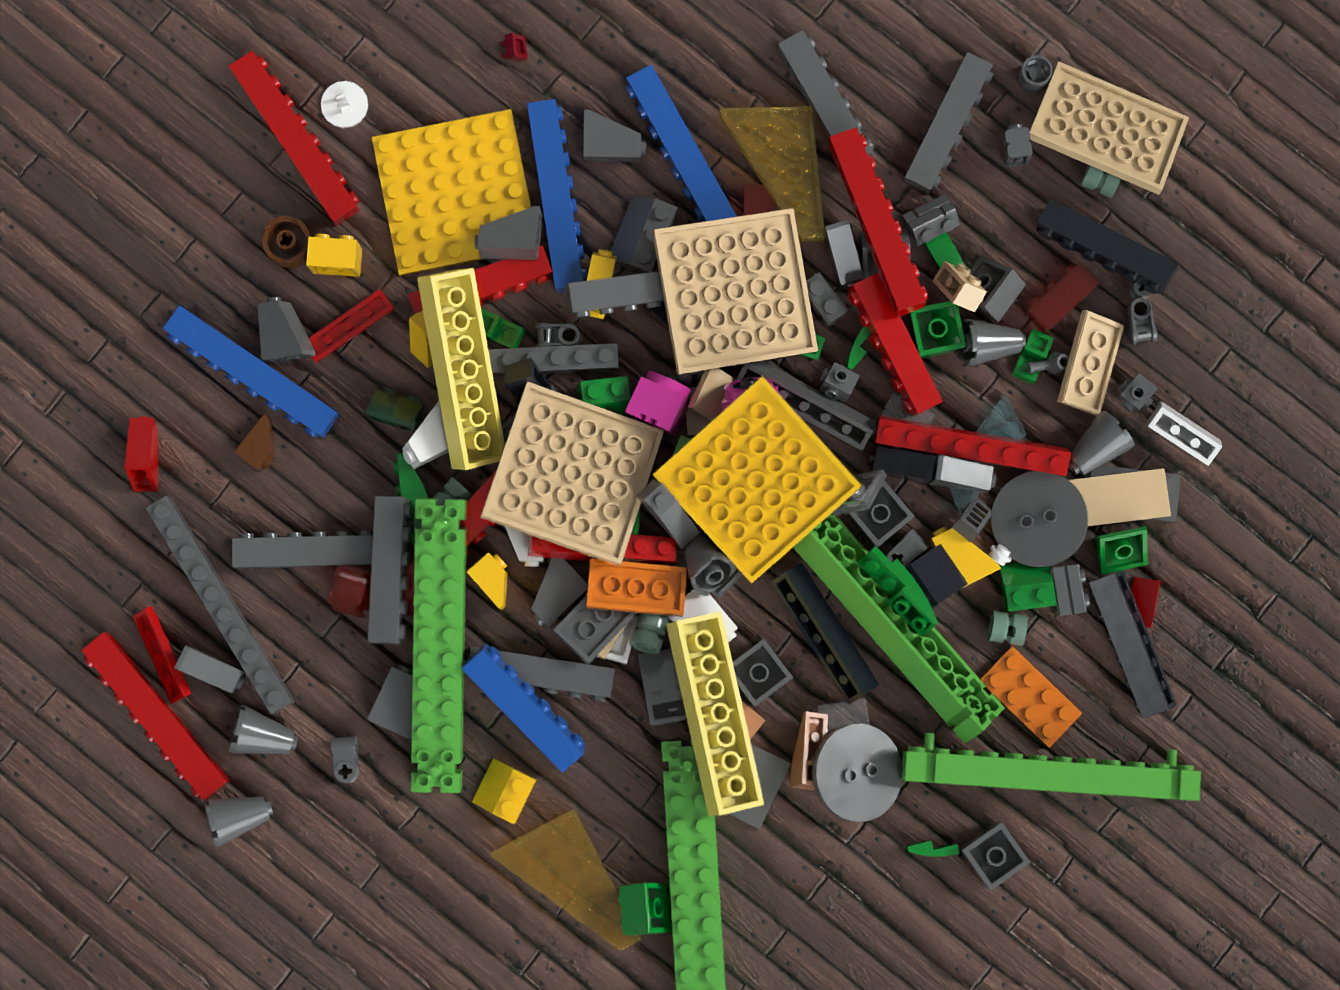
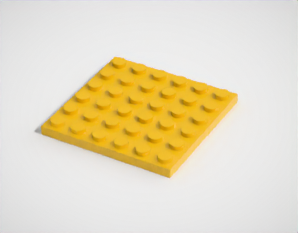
(447, 184)
(757, 479)

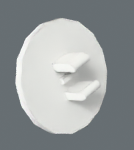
(344, 104)

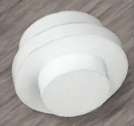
(1000, 554)

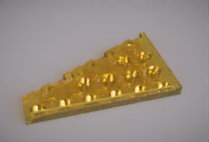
(784, 157)
(568, 871)

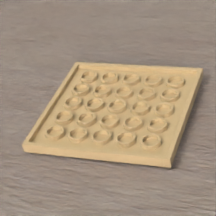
(735, 291)
(572, 474)

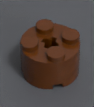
(274, 241)

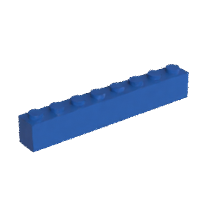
(678, 146)
(555, 193)
(250, 371)

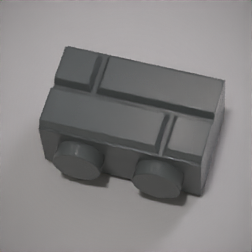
(1017, 146)
(931, 220)
(824, 300)
(1069, 590)

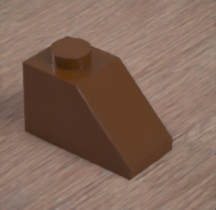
(258, 445)

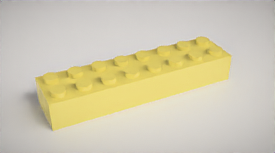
(462, 368)
(714, 714)

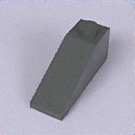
(668, 513)

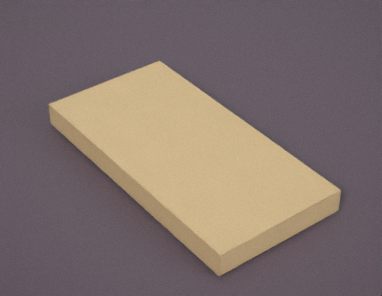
(1090, 363)
(1125, 497)

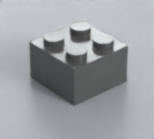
(883, 518)
(760, 673)
(994, 855)

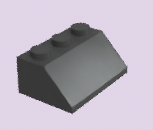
(635, 240)

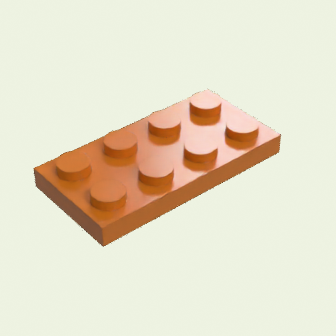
(636, 588)
(1030, 697)

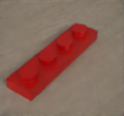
(350, 325)
(161, 654)

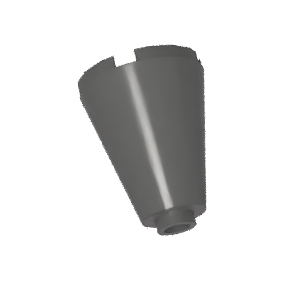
(988, 342)
(1099, 444)
(708, 566)
(260, 735)
(235, 816)

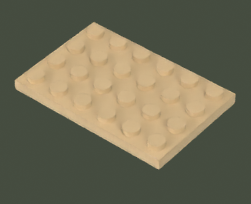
(1108, 128)

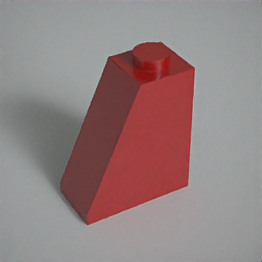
(142, 454)

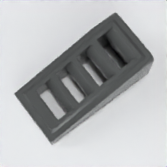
(967, 529)

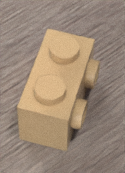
(960, 286)

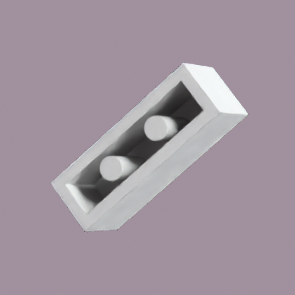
(1184, 433)

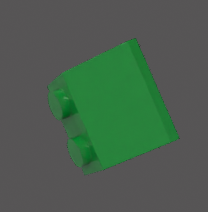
(936, 329)
(606, 393)
(1026, 587)
(645, 909)

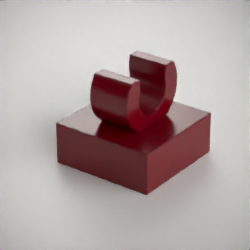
(515, 47)

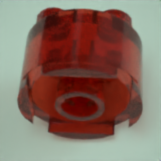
(351, 590)

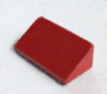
(1145, 594)

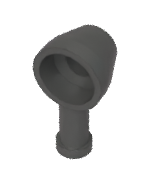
(1051, 364)

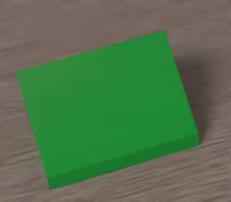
(1121, 550)

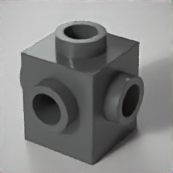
(838, 382)
(1144, 390)

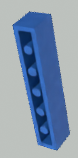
(524, 707)

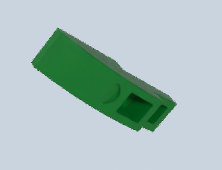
(409, 487)
(904, 591)

